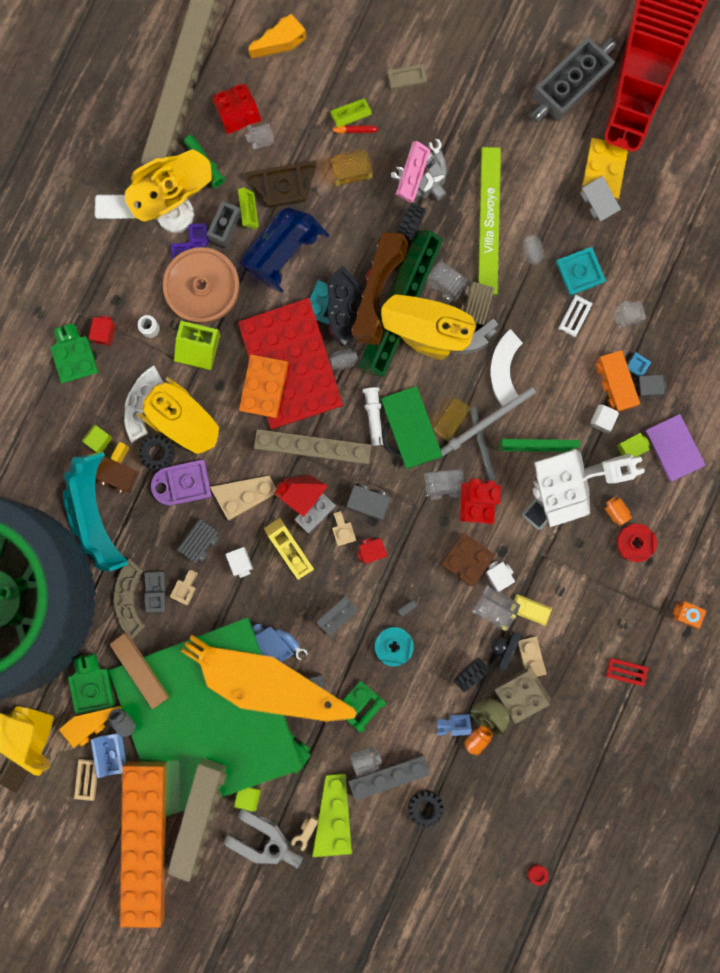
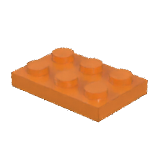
(263, 386)

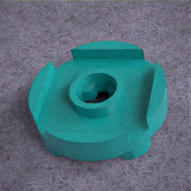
(400, 655)

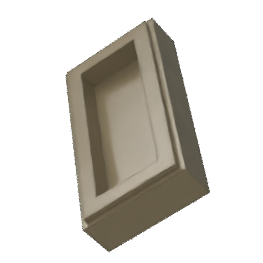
(407, 77)

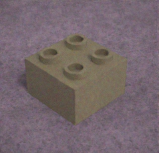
(523, 694)

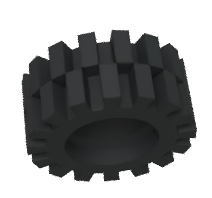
(411, 221)
(148, 444)
(471, 674)
(419, 819)

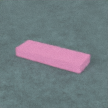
(413, 171)

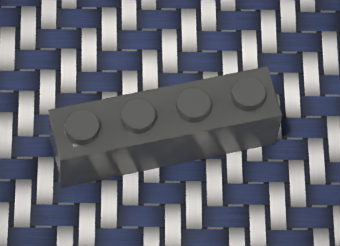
(389, 776)

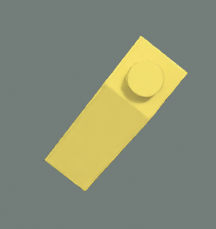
(288, 548)

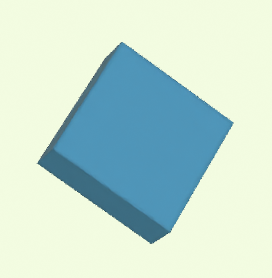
(638, 365)

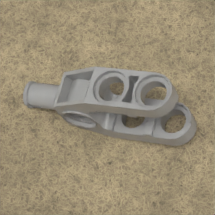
(267, 855)

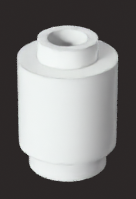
(146, 321)

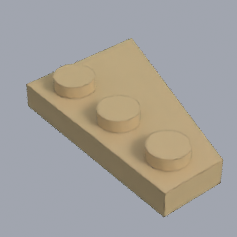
(243, 495)

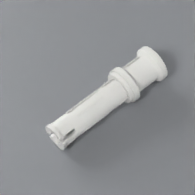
(373, 406)

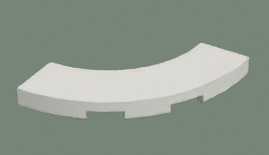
(500, 368)
(144, 384)

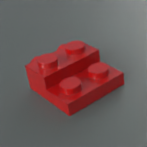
(479, 501)

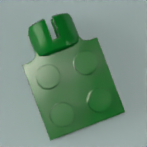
(72, 354)
(90, 685)

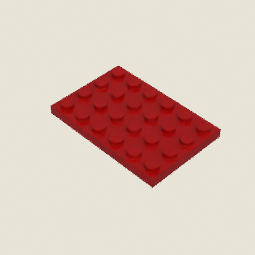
(295, 337)

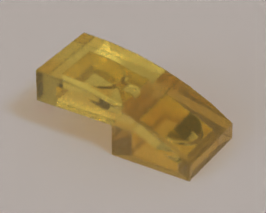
(452, 419)

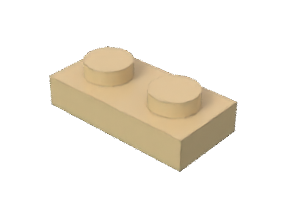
(531, 655)

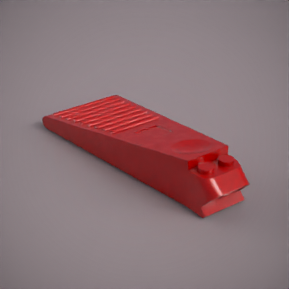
(650, 56)

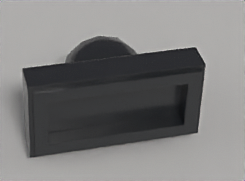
(505, 648)

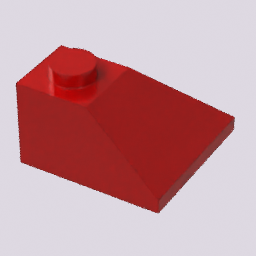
(300, 492)

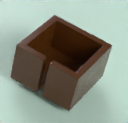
(468, 558)

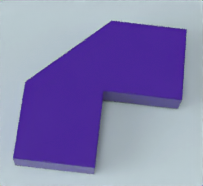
(197, 238)

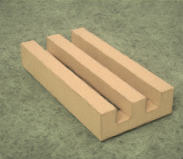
(88, 762)

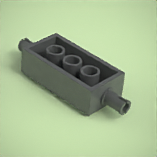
(573, 79)

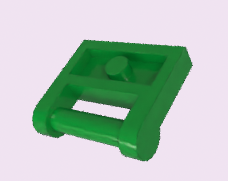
(358, 699)

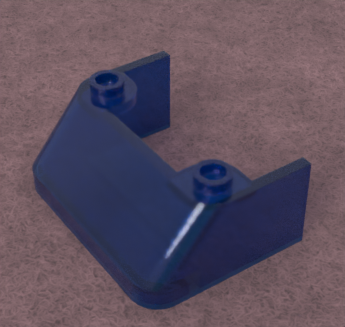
(279, 243)

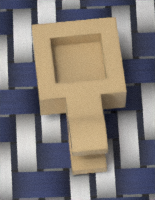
(343, 532)
(184, 590)
(308, 827)

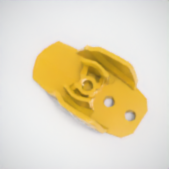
(173, 180)
(421, 322)
(187, 422)
(25, 736)

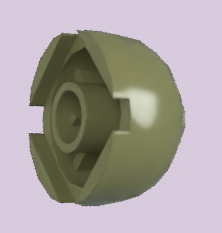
(491, 714)

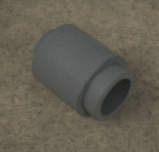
(121, 722)

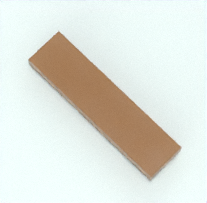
(139, 670)

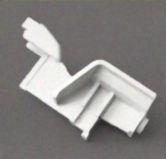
(564, 484)

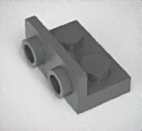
(337, 616)

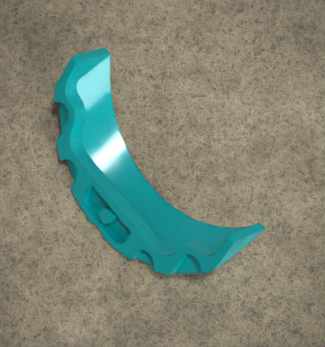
(84, 514)

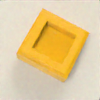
(120, 452)

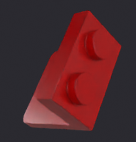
(236, 108)

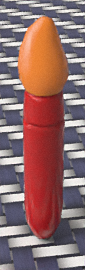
(355, 129)

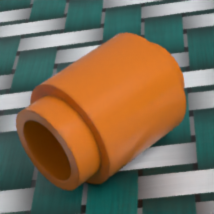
(618, 511)
(478, 740)

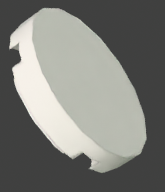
(178, 219)

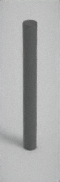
(482, 446)

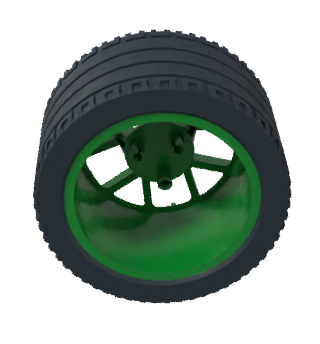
(63, 598)

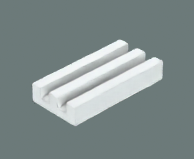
(568, 329)

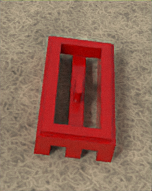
(643, 676)

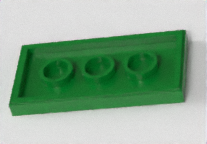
(411, 427)
(538, 445)

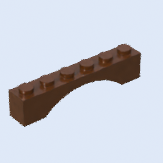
(389, 254)

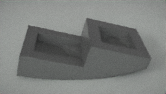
(155, 591)

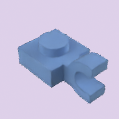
(457, 725)

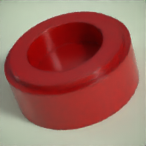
(538, 874)

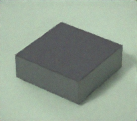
(407, 608)

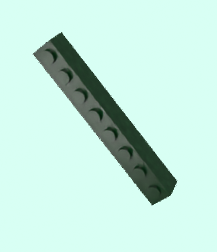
(408, 283)

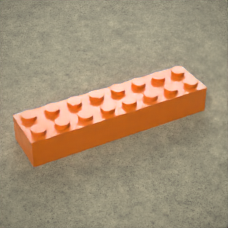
(143, 844)

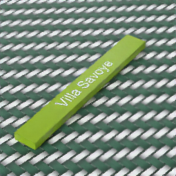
(489, 217)

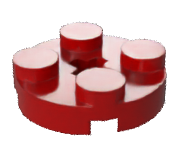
(644, 551)

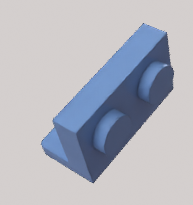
(108, 754)

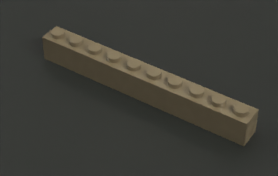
(180, 80)

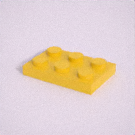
(606, 161)

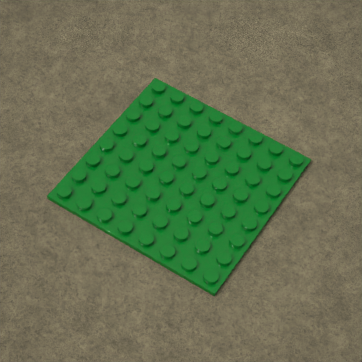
(203, 723)

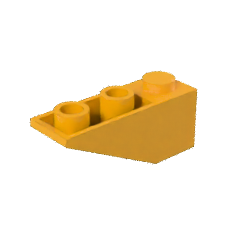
(281, 38)
(82, 726)

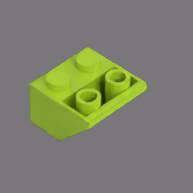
(196, 345)

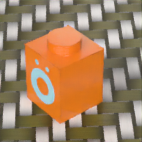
(689, 614)

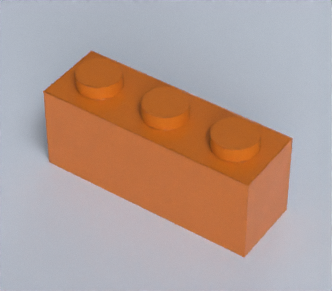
(617, 381)

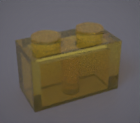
(351, 167)

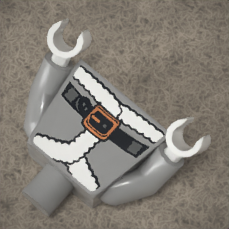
(433, 174)

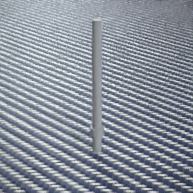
(455, 443)

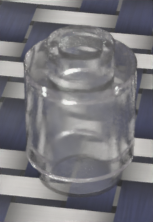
(533, 249)
(343, 359)

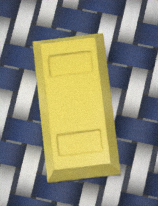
(533, 610)

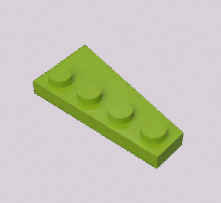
(333, 824)

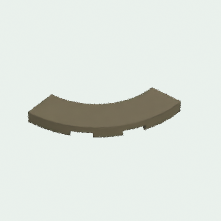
(124, 599)

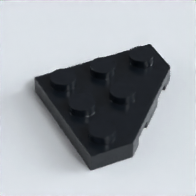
(343, 302)

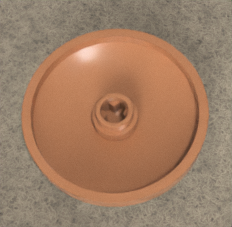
(201, 285)

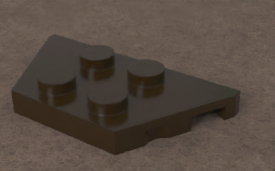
(283, 184)

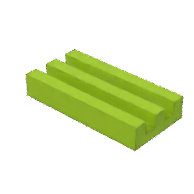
(351, 112)
(248, 208)

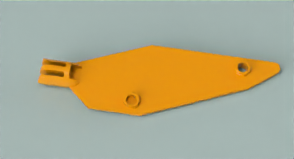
(264, 684)

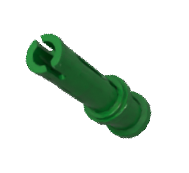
(217, 179)

